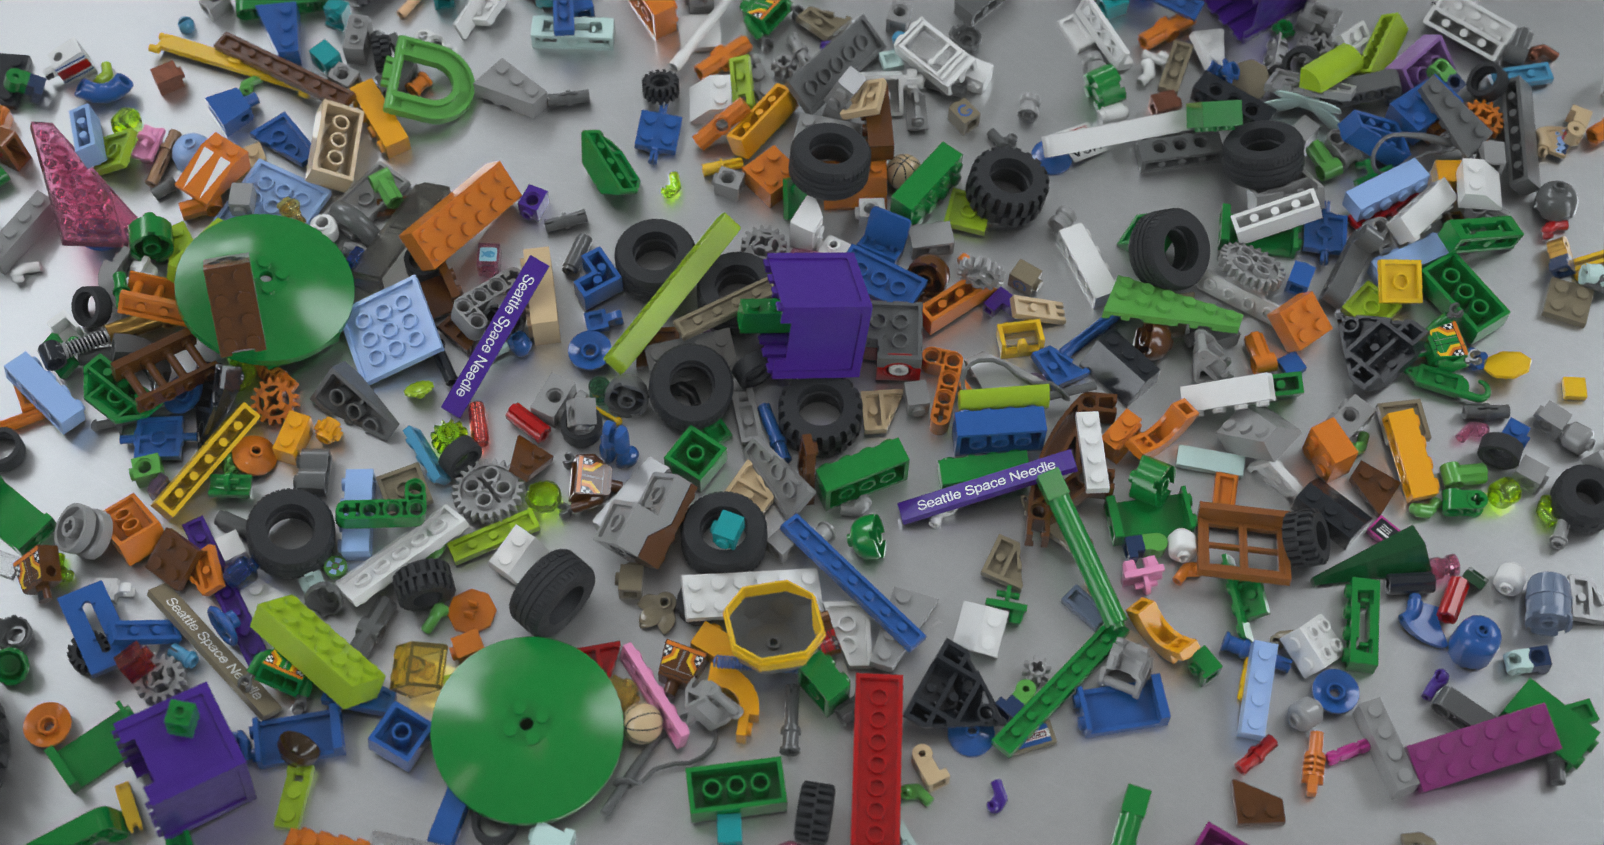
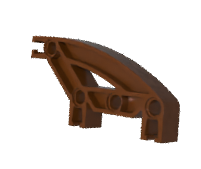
(1063, 438)

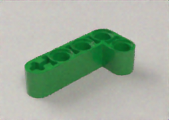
(381, 507)
(87, 829)

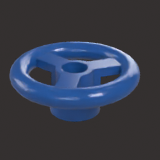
(224, 624)

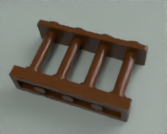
(163, 350)

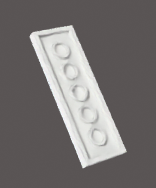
(410, 547)
(709, 594)

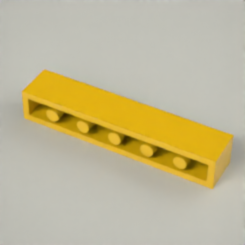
(205, 461)

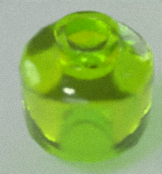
(126, 119)
(1504, 493)

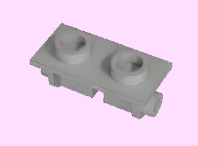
(1276, 48)
(916, 110)

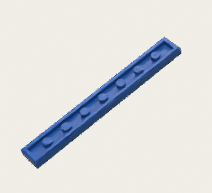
(853, 583)

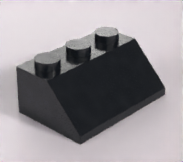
(1120, 367)
(1342, 517)

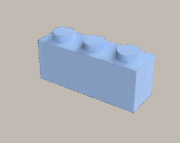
(87, 135)

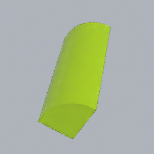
(1383, 43)
(1330, 68)
(1004, 397)

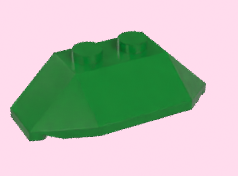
(607, 165)
(110, 397)

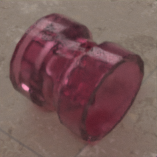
(1445, 566)

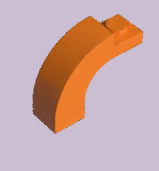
(1164, 431)

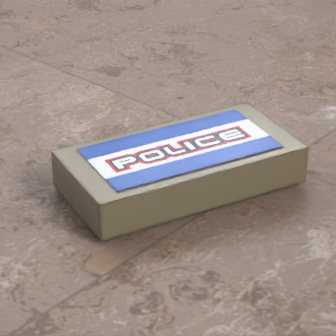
(1040, 739)

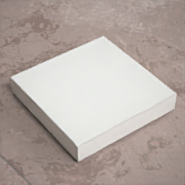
(689, 25)

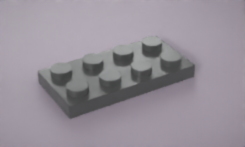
(718, 340)

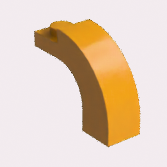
(1158, 633)
(740, 690)

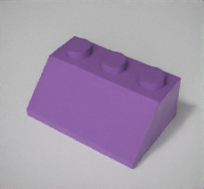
(1417, 58)

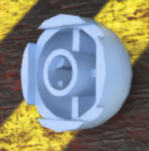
(185, 148)

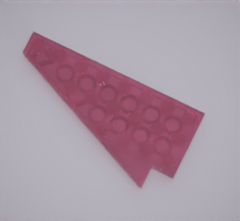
(80, 199)

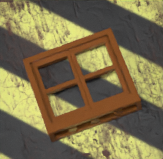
(1241, 519)

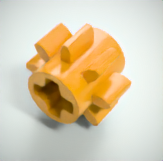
(328, 430)

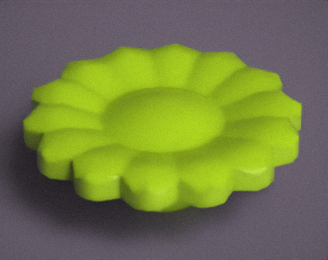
(418, 389)

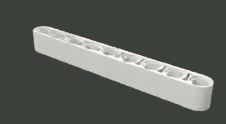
(1114, 133)

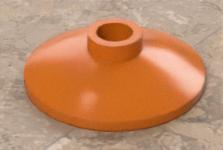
(253, 463)
(40, 718)

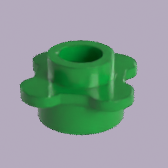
(1284, 25)

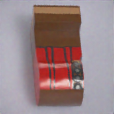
(830, 643)

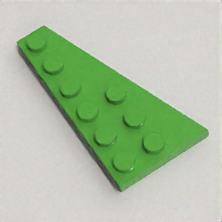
(1164, 307)

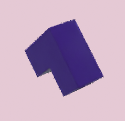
(998, 300)

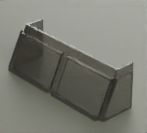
(387, 244)

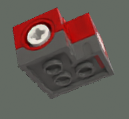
(895, 340)

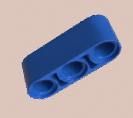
(448, 820)

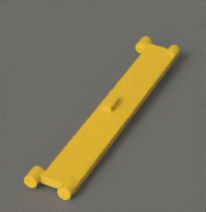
(211, 56)

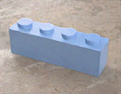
(1386, 190)
(1426, 250)
(45, 392)
(357, 543)
(1257, 690)

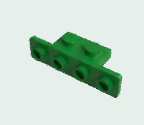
(1248, 601)

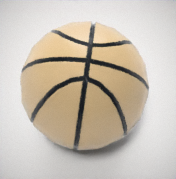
(901, 169)
(642, 723)

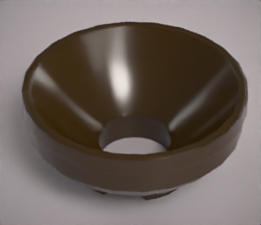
(297, 749)

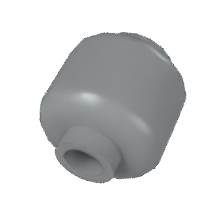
(1577, 438)
(1305, 714)

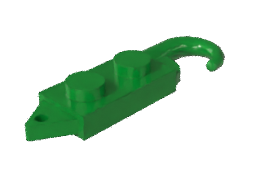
(1446, 383)

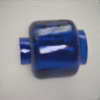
(241, 572)

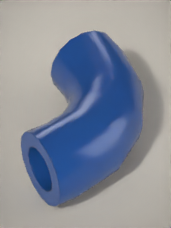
(104, 92)

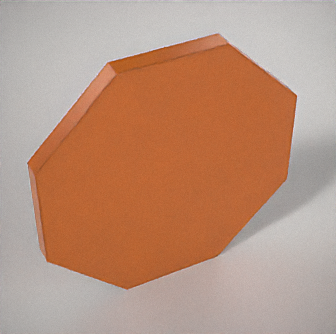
(471, 611)

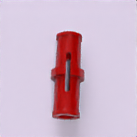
(1256, 754)

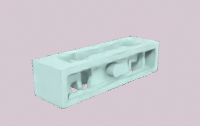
(585, 29)

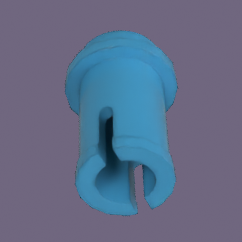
(188, 658)

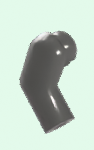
(1001, 141)

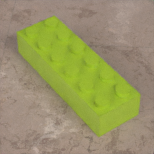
(317, 651)

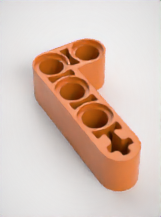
(944, 392)

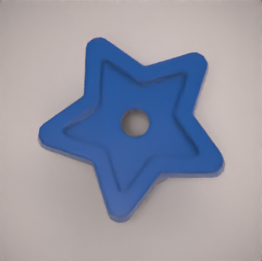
(1230, 70)

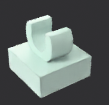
(310, 579)

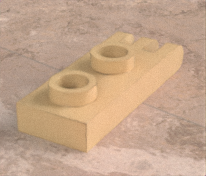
(1035, 308)

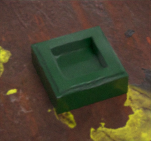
(1475, 578)

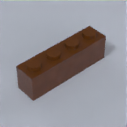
(879, 132)

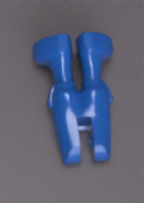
(616, 443)

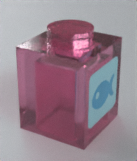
(489, 259)

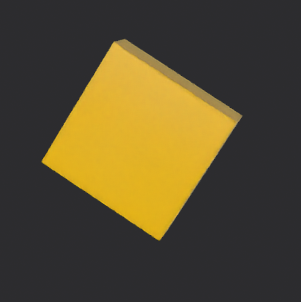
(1574, 388)

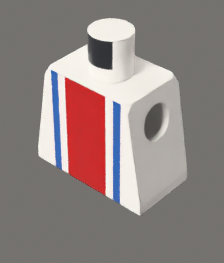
(69, 62)

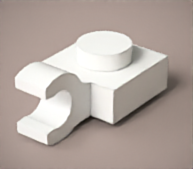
(117, 589)

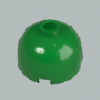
(866, 537)

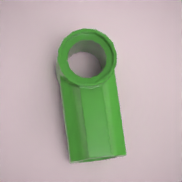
(1325, 165)
(384, 184)
(1458, 475)

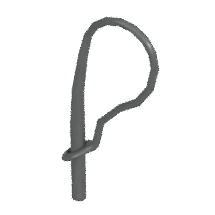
(1447, 145)
(1056, 394)
(628, 781)

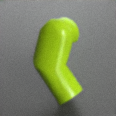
(106, 74)

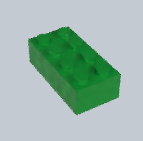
(928, 184)
(1453, 281)
(861, 473)
(736, 787)

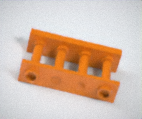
(149, 299)

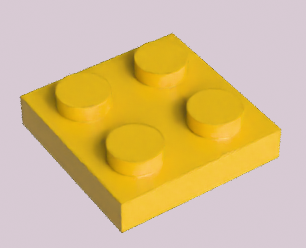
(1400, 281)

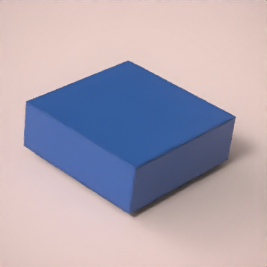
(1291, 363)

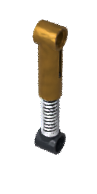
(55, 354)

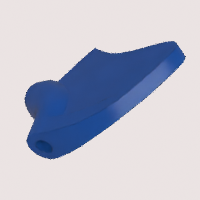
(1422, 622)

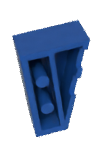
(283, 29)
(1365, 130)

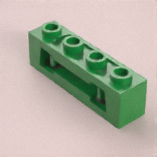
(1480, 234)
(1361, 658)

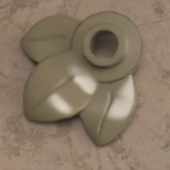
(655, 613)

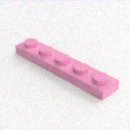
(654, 694)

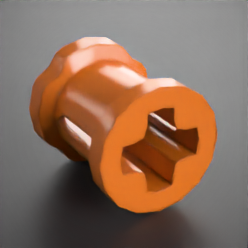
(419, 84)

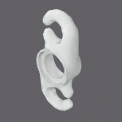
(432, 37)

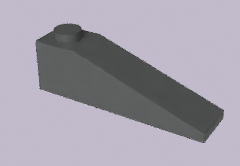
(351, 398)

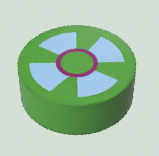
(336, 567)

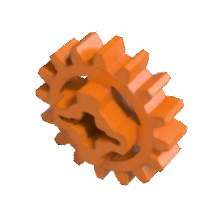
(1488, 115)
(280, 394)

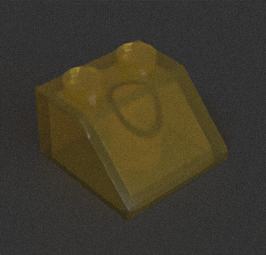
(418, 668)

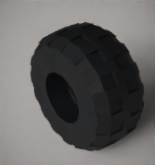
(1567, 504)

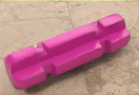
(1348, 751)

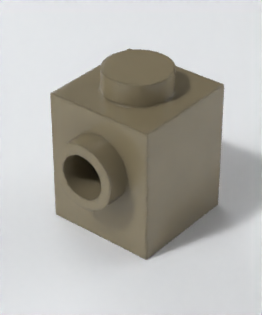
(630, 581)

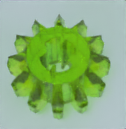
(441, 434)

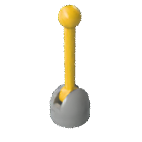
(581, 394)

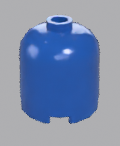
(1474, 642)

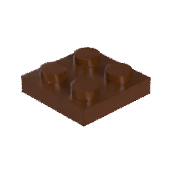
(174, 559)

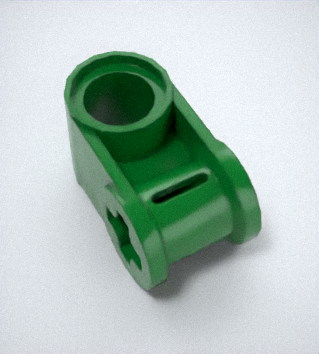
(1462, 502)

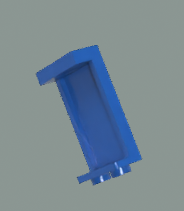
(1114, 711)
(321, 726)

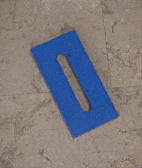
(71, 606)

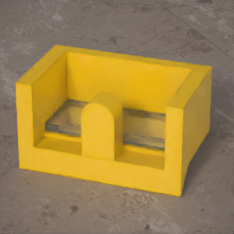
(1019, 338)

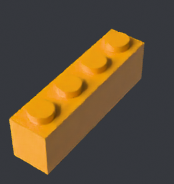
(762, 121)
(381, 125)
(1410, 455)

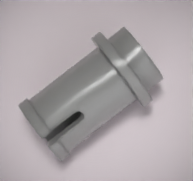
(1559, 537)

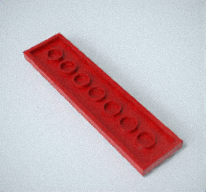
(877, 759)

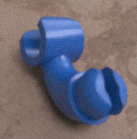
(1215, 68)

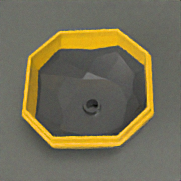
(774, 615)

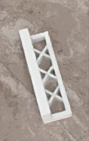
(1104, 35)

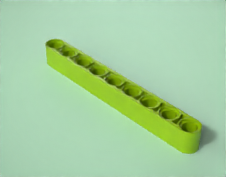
(672, 293)

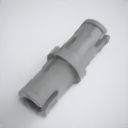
(799, 50)

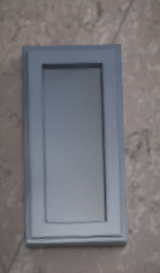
(1083, 607)

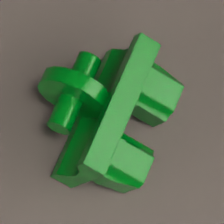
(230, 485)
(1016, 609)

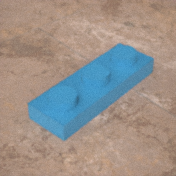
(1533, 73)
(426, 455)

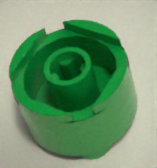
(1104, 86)
(151, 237)
(1151, 481)

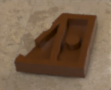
(528, 459)

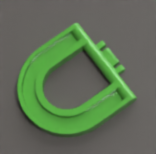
(420, 108)

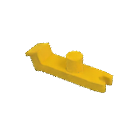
(128, 806)

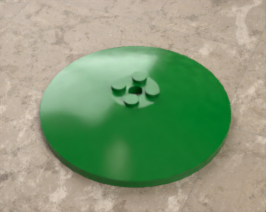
(300, 306)
(533, 772)

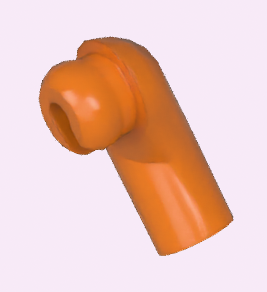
(1186, 570)

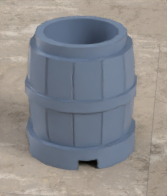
(1548, 604)

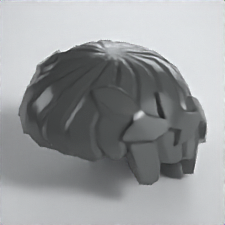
(965, 37)
(324, 598)
(14, 632)

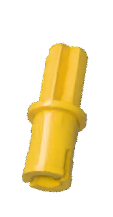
(711, 168)

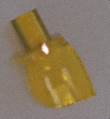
(290, 208)

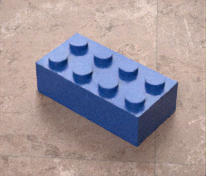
(999, 430)

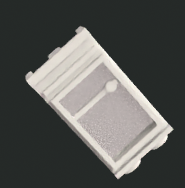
(933, 55)

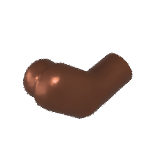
(1542, 50)

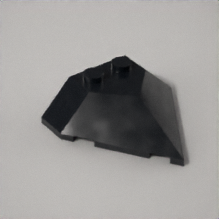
(1379, 348)
(217, 399)
(953, 693)

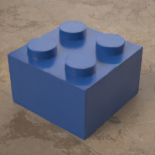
(401, 736)

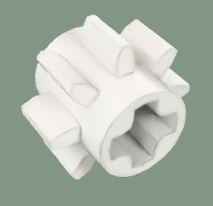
(912, 80)

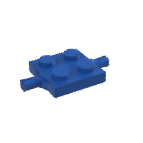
(658, 133)
(1325, 235)
(161, 436)

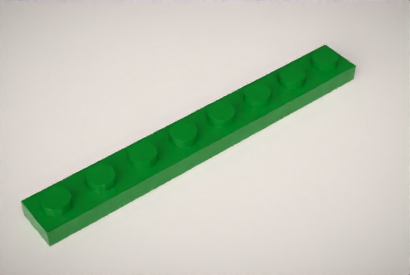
(1057, 690)

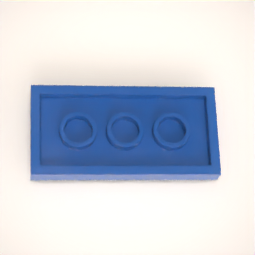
(887, 280)

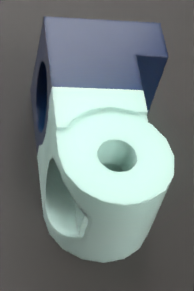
(1528, 660)

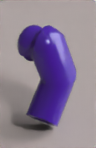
(1437, 681)
(1000, 797)

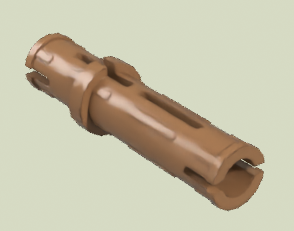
(162, 159)

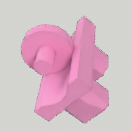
(148, 144)
(1144, 577)

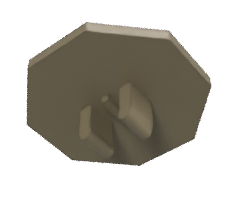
(1252, 78)

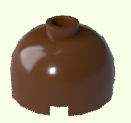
(934, 270)
(1153, 340)

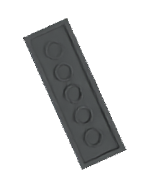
(853, 46)

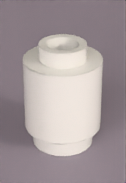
(1112, 113)

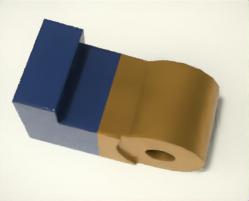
(1560, 258)

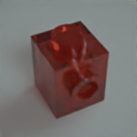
(135, 661)

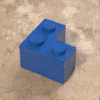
(600, 280)

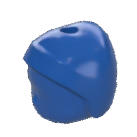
(520, 343)

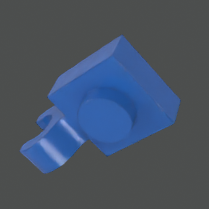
(600, 321)

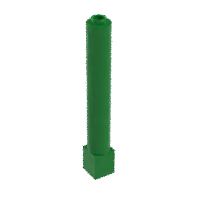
(1102, 592)
(1131, 815)

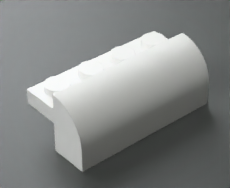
(1472, 26)

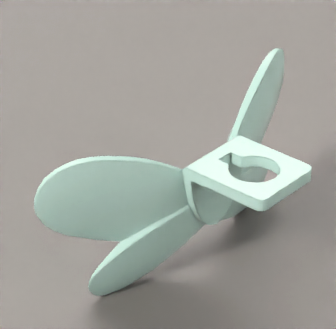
(1321, 109)

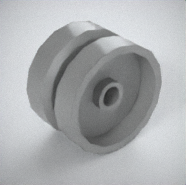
(83, 531)

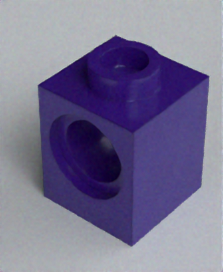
(535, 196)

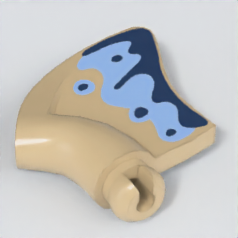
(1551, 141)

